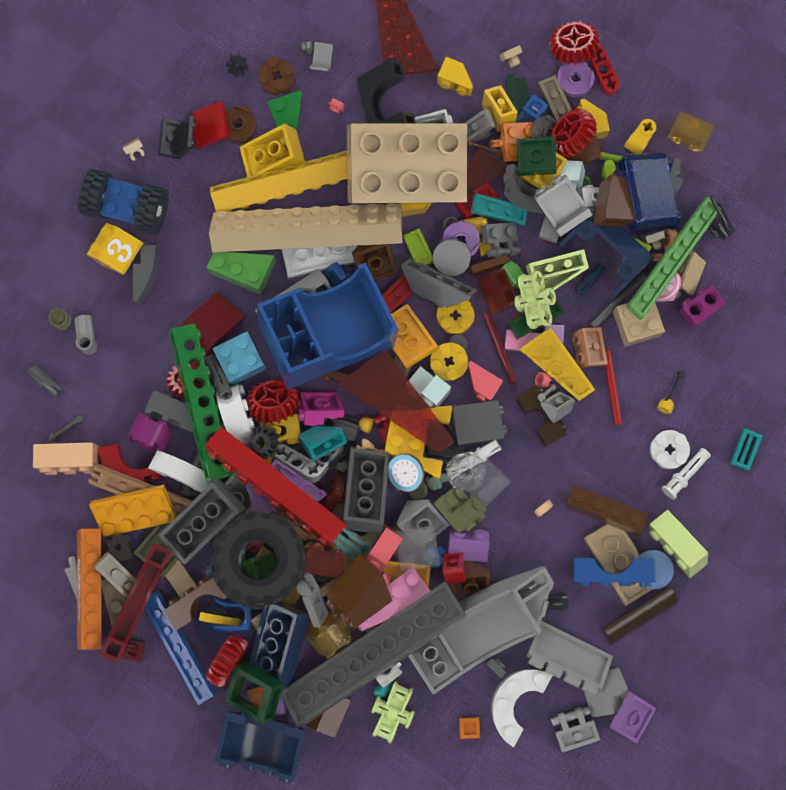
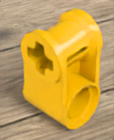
(640, 138)

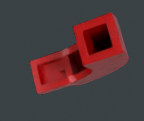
(112, 457)

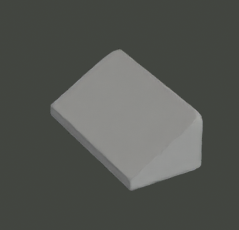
(557, 406)

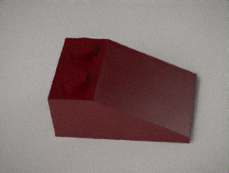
(215, 321)

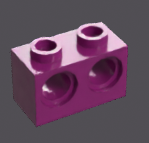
(704, 309)

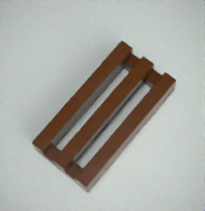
(489, 265)

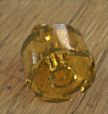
(330, 636)

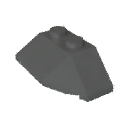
(434, 285)

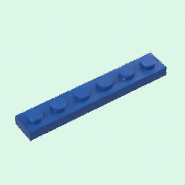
(179, 650)

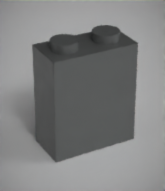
(478, 423)

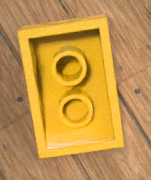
(272, 151)

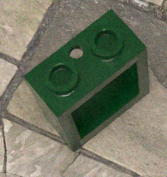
(271, 695)

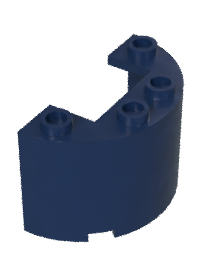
(266, 746)

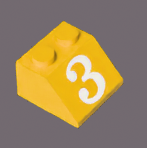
(114, 248)

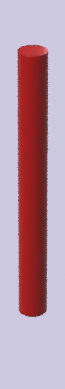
(613, 390)

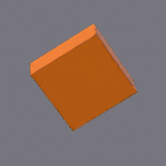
(469, 727)

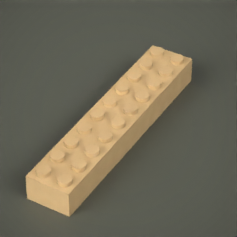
(306, 227)

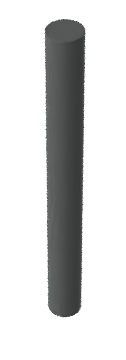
(618, 300)

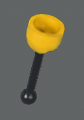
(666, 405)
(365, 423)

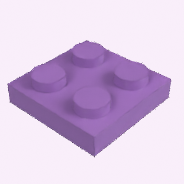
(632, 717)

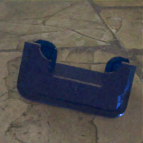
(650, 191)

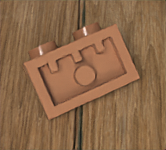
(589, 347)

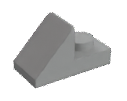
(479, 126)

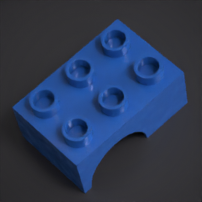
(327, 328)

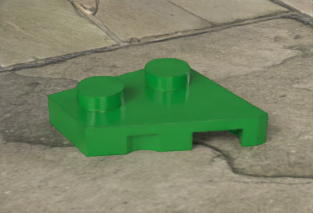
(286, 109)

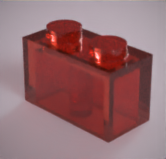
(497, 291)
(324, 562)

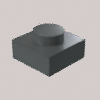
(497, 666)

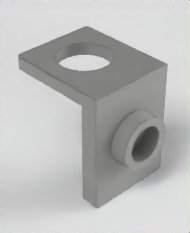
(322, 56)

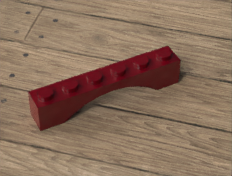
(135, 602)

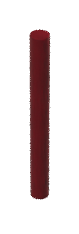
(500, 348)

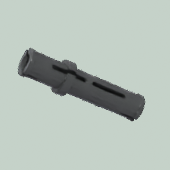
(224, 389)

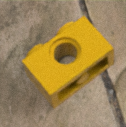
(499, 105)
(292, 426)

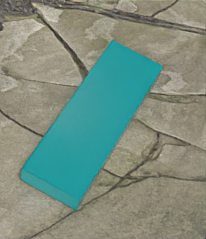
(498, 210)

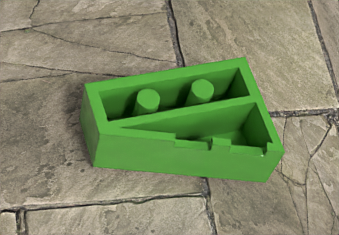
(242, 269)

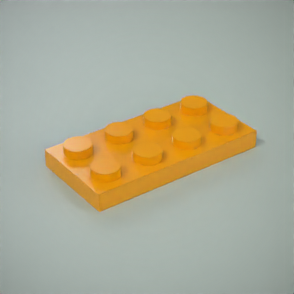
(133, 510)

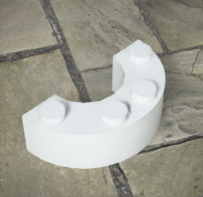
(235, 415)
(506, 695)

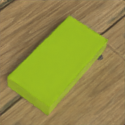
(418, 247)

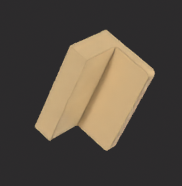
(691, 272)

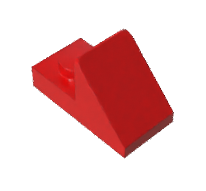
(454, 568)

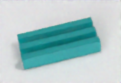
(738, 448)
(361, 552)

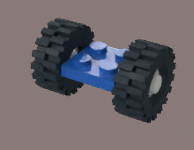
(123, 201)

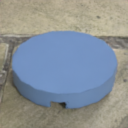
(664, 568)

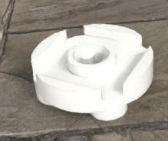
(662, 457)

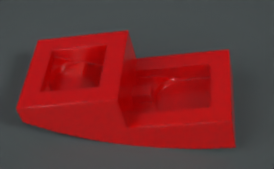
(465, 207)

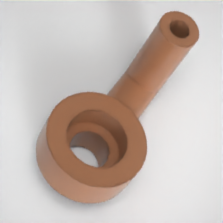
(670, 235)

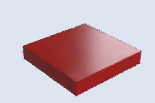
(210, 125)

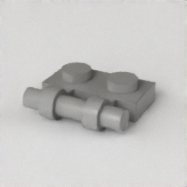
(577, 735)

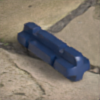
(588, 282)

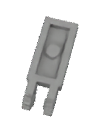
(312, 599)

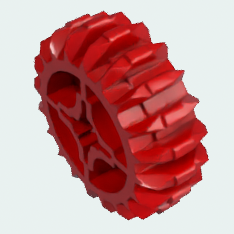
(563, 41)
(573, 132)
(272, 401)
(226, 659)

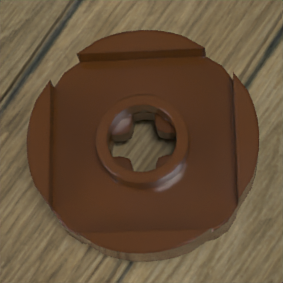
(274, 66)
(248, 122)

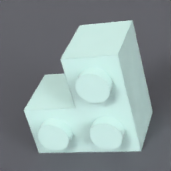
(431, 389)

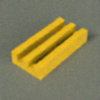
(221, 620)

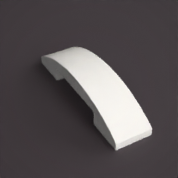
(179, 470)

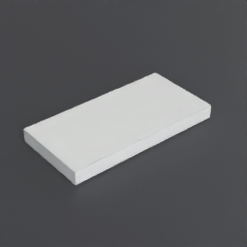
(307, 260)

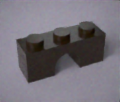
(550, 431)

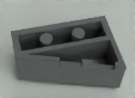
(171, 411)

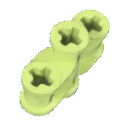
(535, 300)
(389, 718)

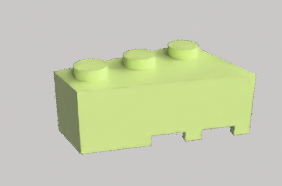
(559, 269)
(679, 543)

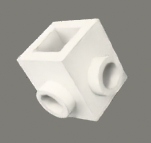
(589, 195)

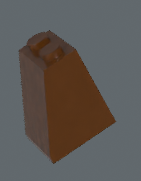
(359, 593)

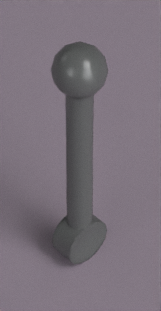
(79, 418)

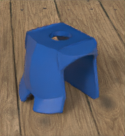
(229, 604)

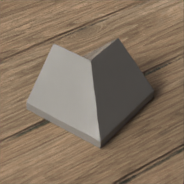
(422, 514)
(611, 696)

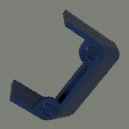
(635, 254)

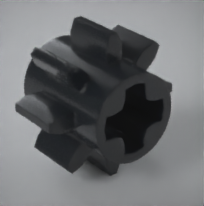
(237, 59)

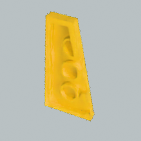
(556, 361)

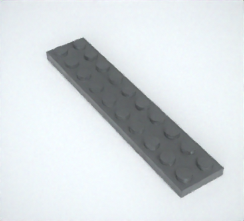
(373, 654)

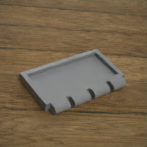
(570, 657)

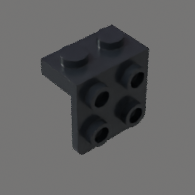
(176, 137)

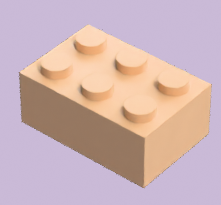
(65, 458)

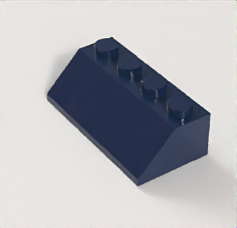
(279, 640)

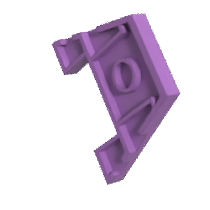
(261, 504)

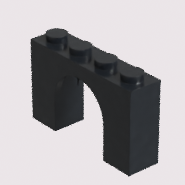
(372, 88)

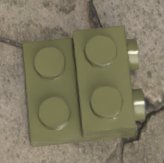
(460, 510)

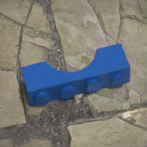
(640, 571)

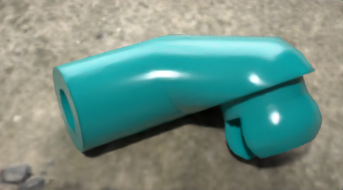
(383, 691)

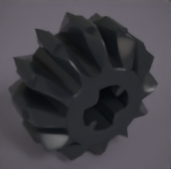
(268, 435)

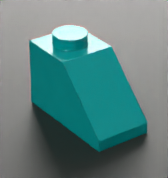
(322, 440)

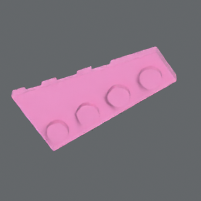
(403, 592)

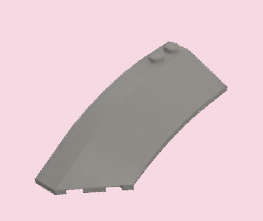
(495, 621)

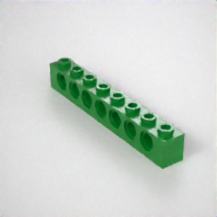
(192, 394)

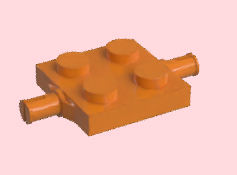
(508, 139)

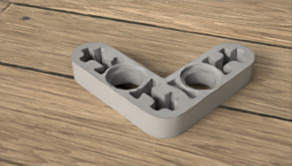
(307, 464)

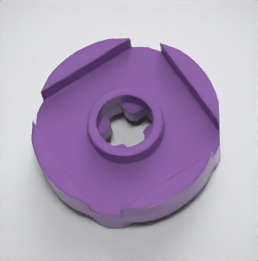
(578, 88)
(468, 230)

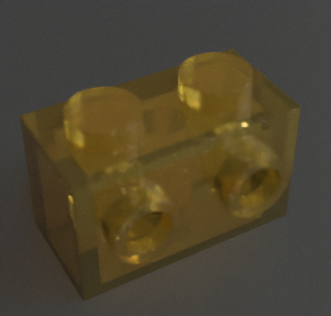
(690, 131)

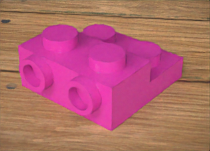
(319, 405)

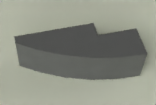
(145, 273)

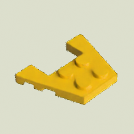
(402, 442)

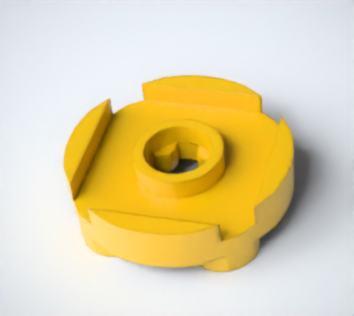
(462, 323)
(459, 357)

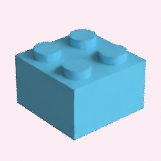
(239, 358)

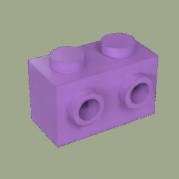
(472, 542)

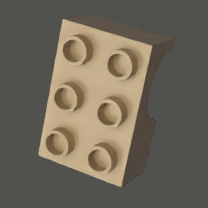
(406, 163)

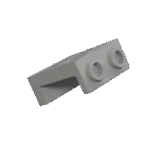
(562, 204)

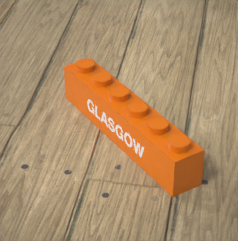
(88, 589)

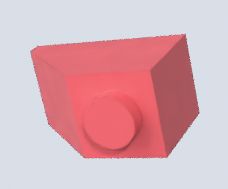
(483, 382)
(384, 549)

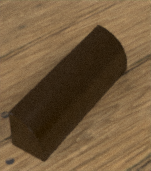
(639, 615)

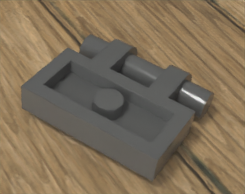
(500, 233)

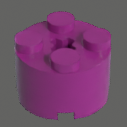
(149, 434)

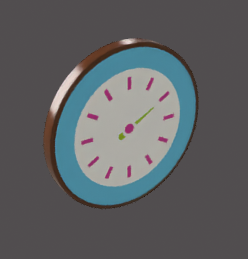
(405, 472)

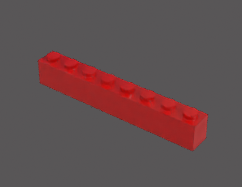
(275, 487)

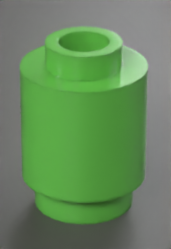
(513, 272)

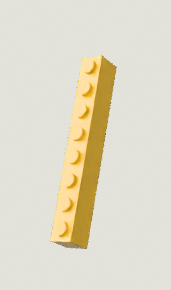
(280, 182)

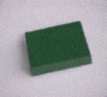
(536, 156)

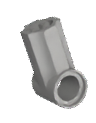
(85, 333)

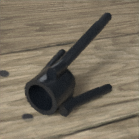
(725, 227)

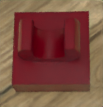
(134, 651)

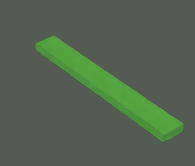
(672, 259)

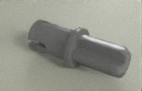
(45, 380)

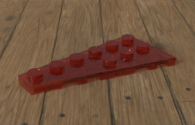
(402, 38)
(393, 396)

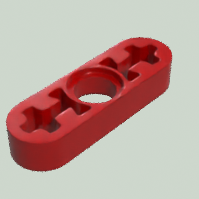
(602, 78)

